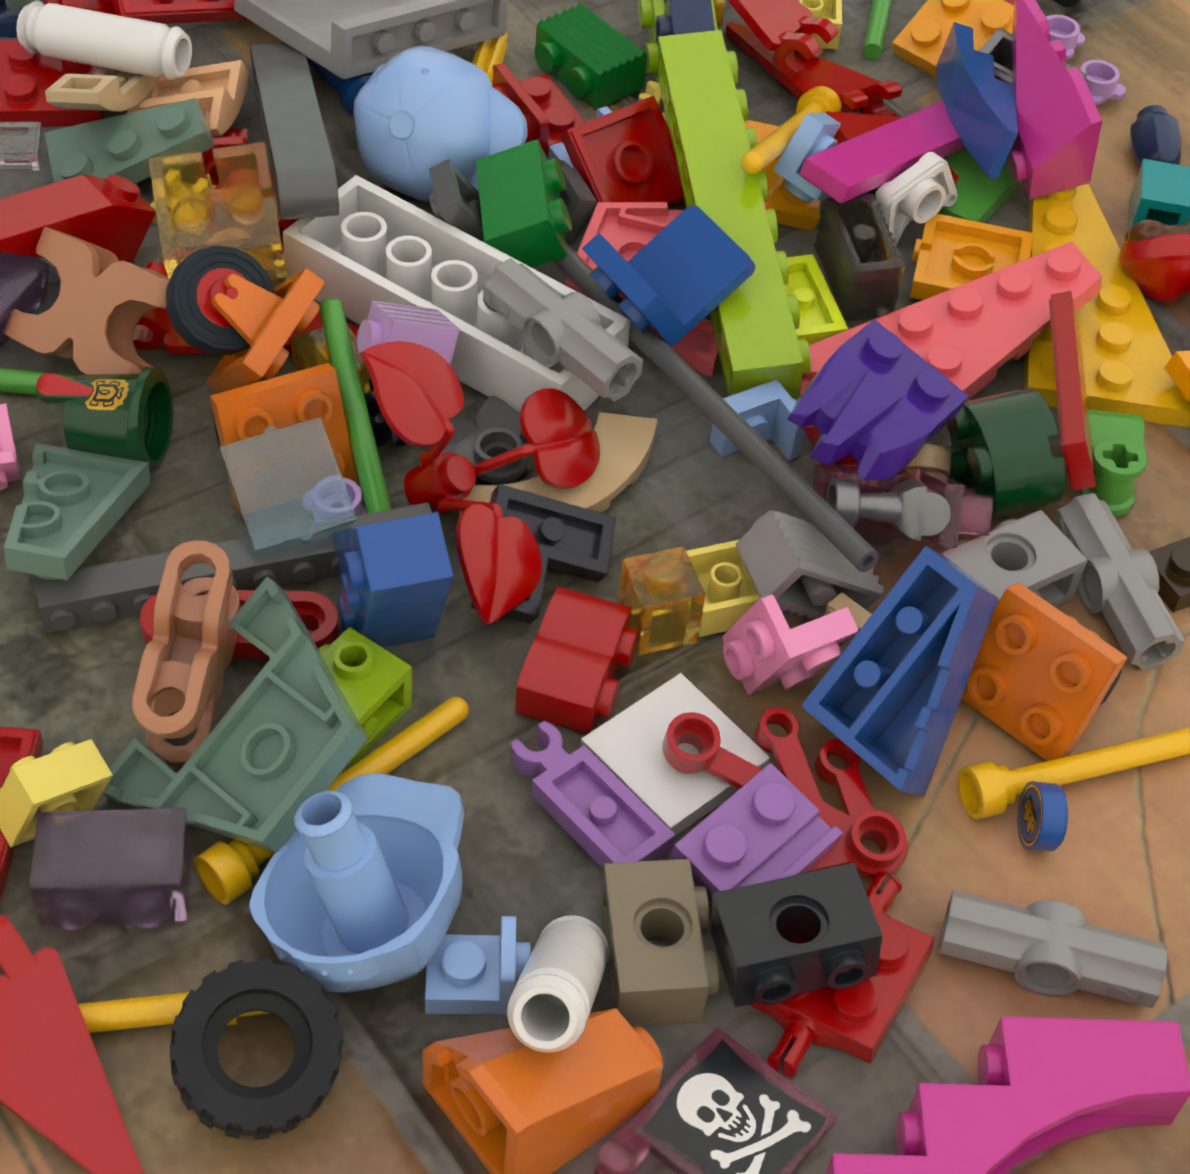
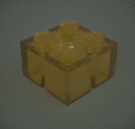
(235, 216)

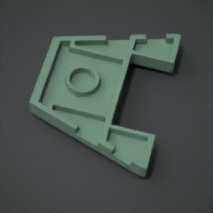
(270, 748)

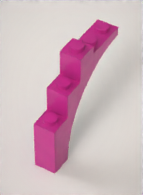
(1035, 1090)

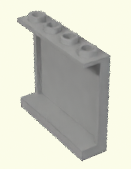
(365, 34)

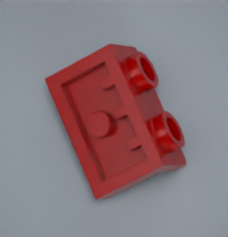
(542, 104)

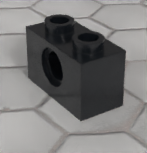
(816, 906)

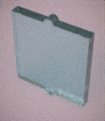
(287, 484)

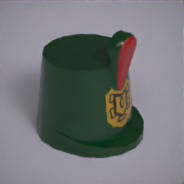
(114, 412)

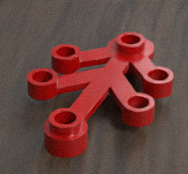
(858, 821)

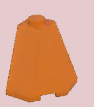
(541, 1108)

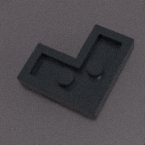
(567, 537)

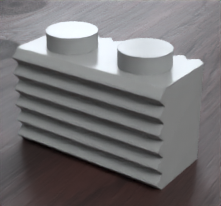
(801, 566)

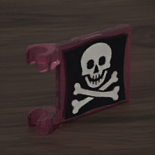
(721, 1117)

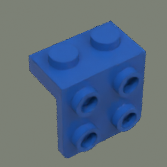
(674, 276)

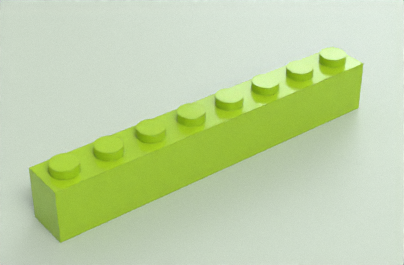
(709, 139)

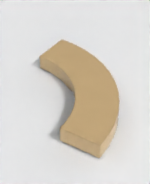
(623, 456)

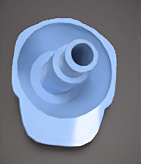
(427, 111)
(364, 882)

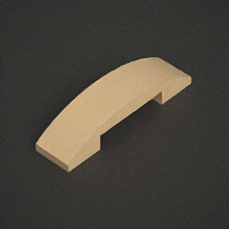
(101, 91)

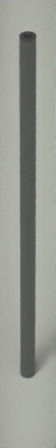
(731, 424)

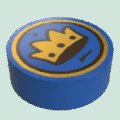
(1042, 816)

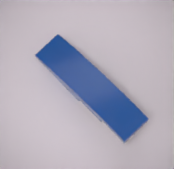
(976, 101)

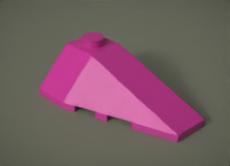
(1053, 110)

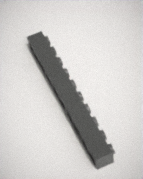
(124, 586)

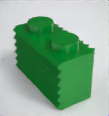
(589, 56)

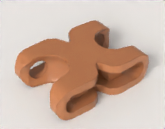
(94, 309)
(188, 652)

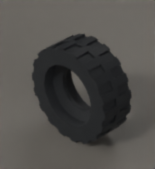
(246, 989)

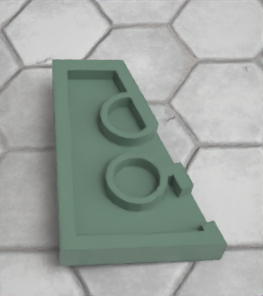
(126, 141)
(69, 508)

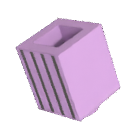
(409, 324)

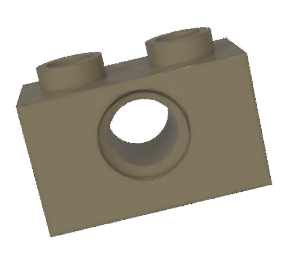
(647, 980)

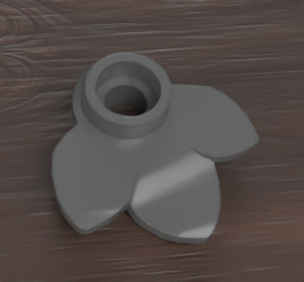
(491, 434)

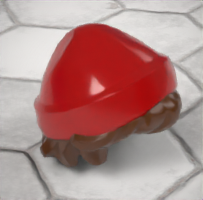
(1158, 259)

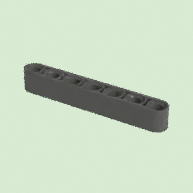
(294, 133)

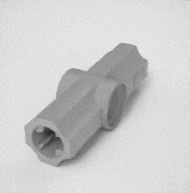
(562, 330)
(1120, 583)
(1053, 949)

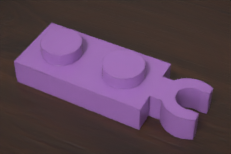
(591, 801)

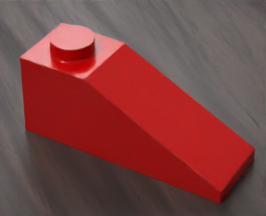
(83, 206)

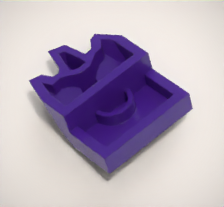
(876, 403)

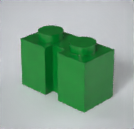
(523, 204)

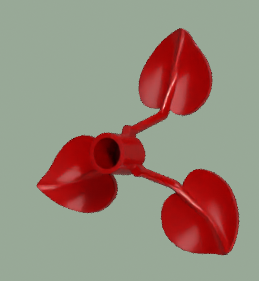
(495, 553)

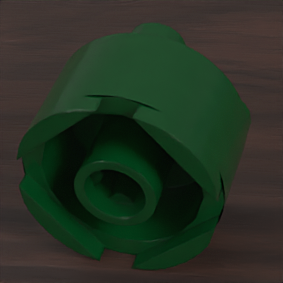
(1006, 452)

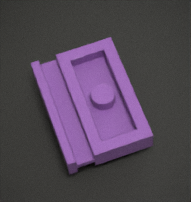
(757, 836)

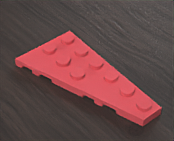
(982, 322)

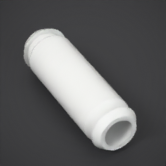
(104, 40)
(558, 984)

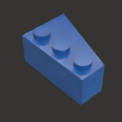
(393, 579)
(907, 671)

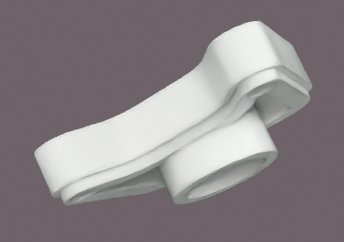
(917, 194)

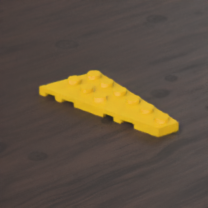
(1118, 333)

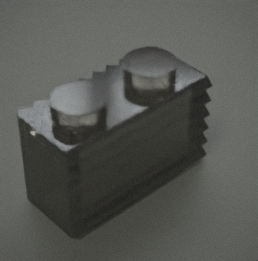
(859, 257)

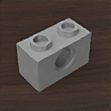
(1026, 553)

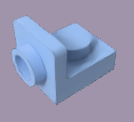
(811, 137)
(767, 413)
(475, 972)

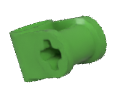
(1117, 457)

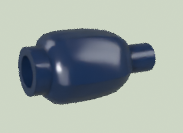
(1156, 136)

